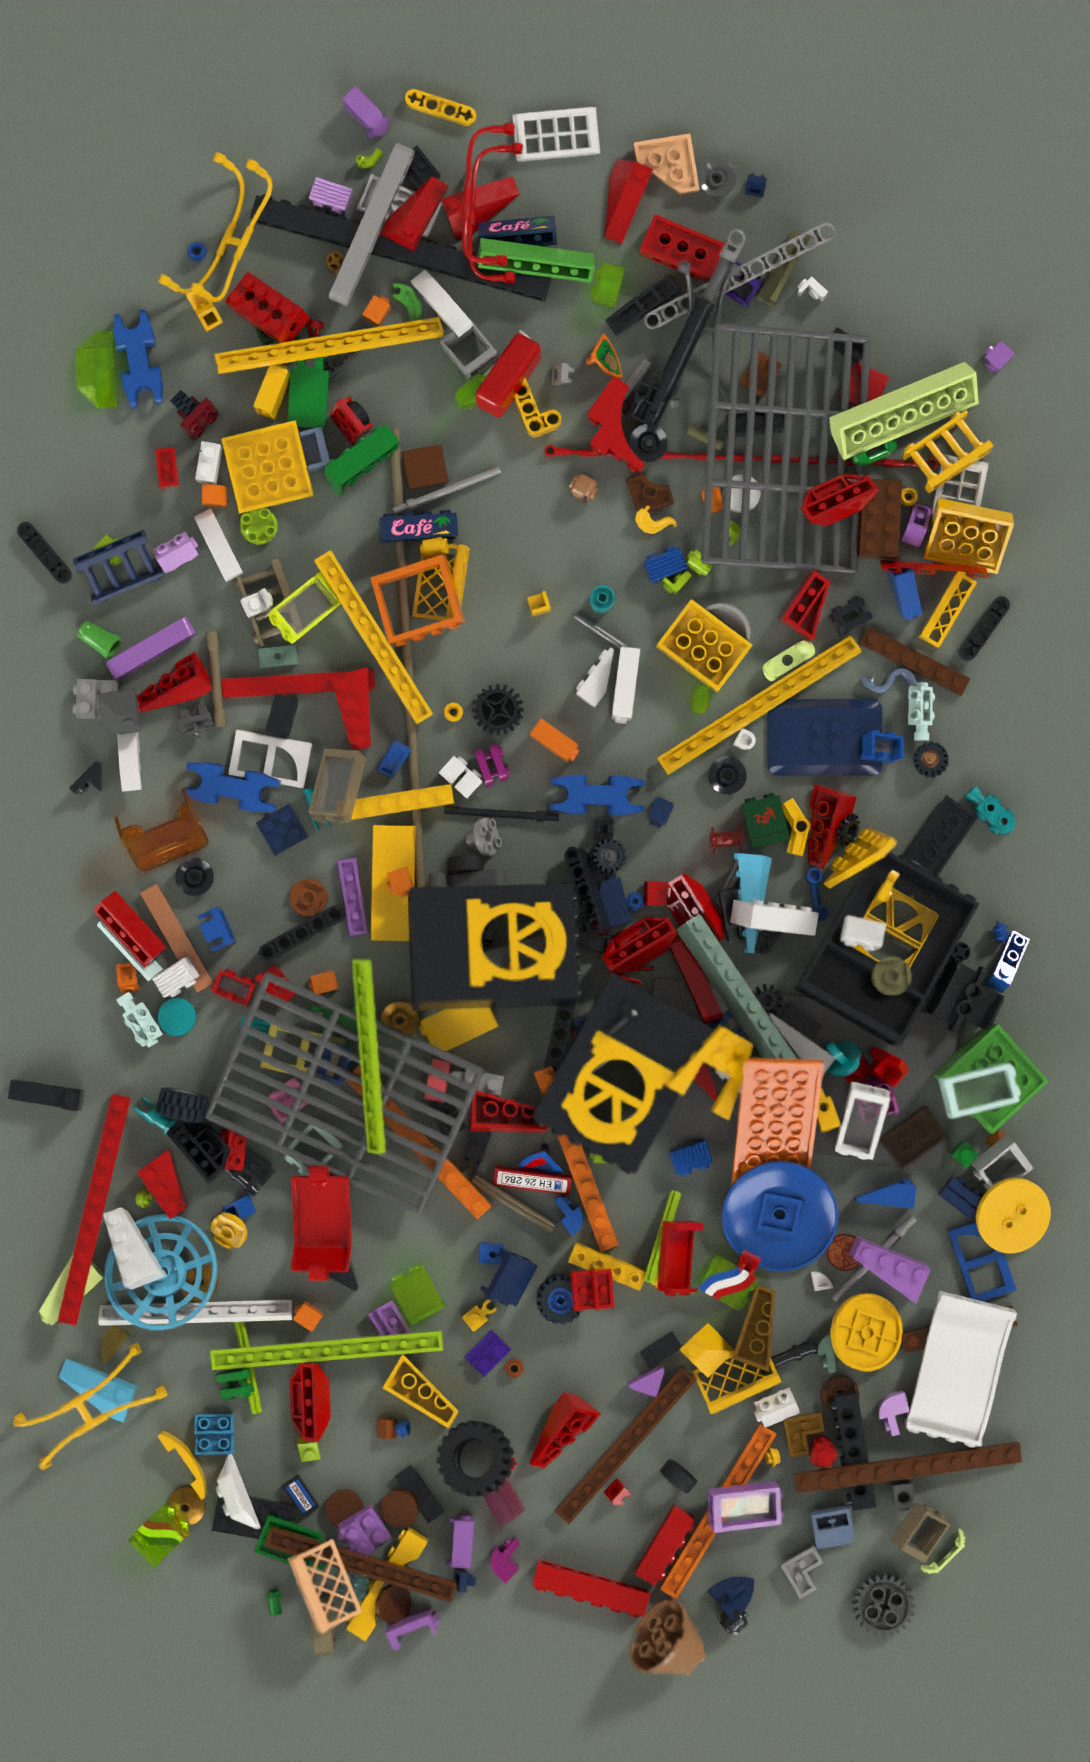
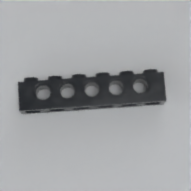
(849, 1400)

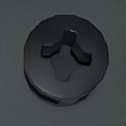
(963, 950)

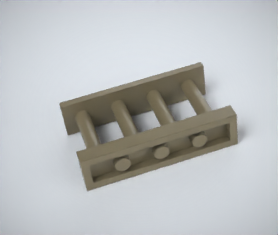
(281, 589)

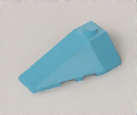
(112, 1395)

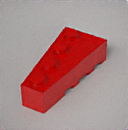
(353, 701)

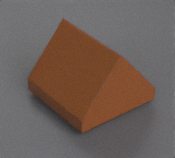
(386, 1428)

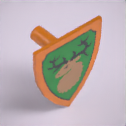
(605, 357)

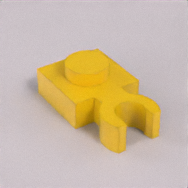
(885, 890)
(477, 1316)

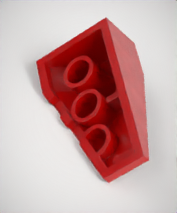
(411, 219)
(182, 684)
(828, 811)

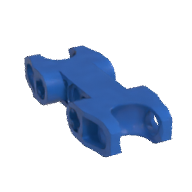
(135, 344)
(245, 789)
(582, 794)

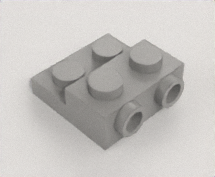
(86, 700)

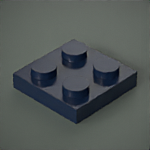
(282, 829)

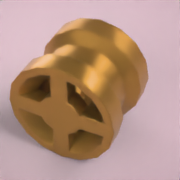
(334, 259)

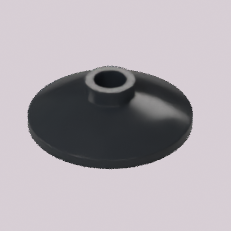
(652, 452)
(736, 770)
(184, 876)

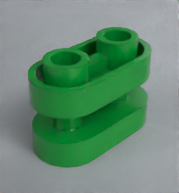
(230, 1392)

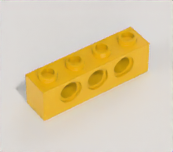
(621, 1271)

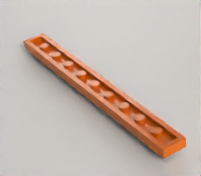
(583, 1179)
(703, 1533)

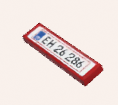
(532, 1180)

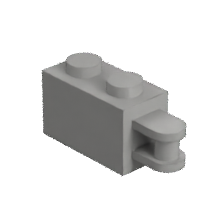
(490, 1082)

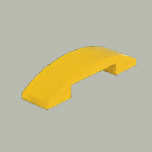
(171, 1442)

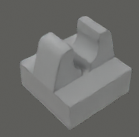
(560, 374)

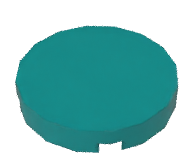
(177, 1017)

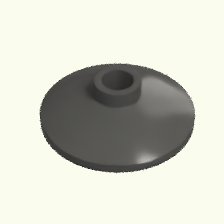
(721, 170)

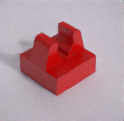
(748, 1262)
(617, 1492)

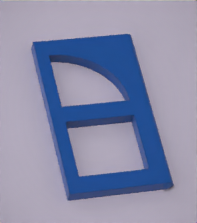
(971, 1229)

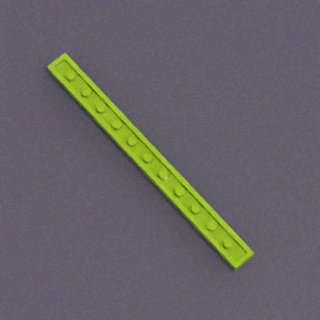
(326, 1350)

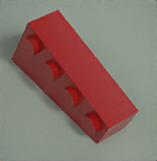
(497, 1114)

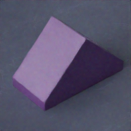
(648, 1382)

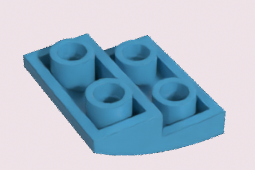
(214, 1434)

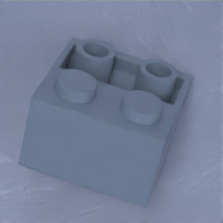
(832, 1526)

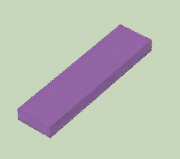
(352, 896)

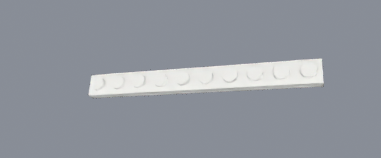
(212, 1312)

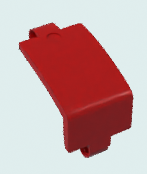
(321, 1223)

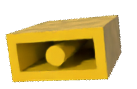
(272, 391)

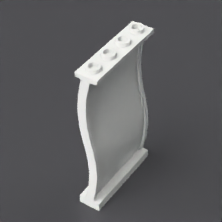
(960, 1369)

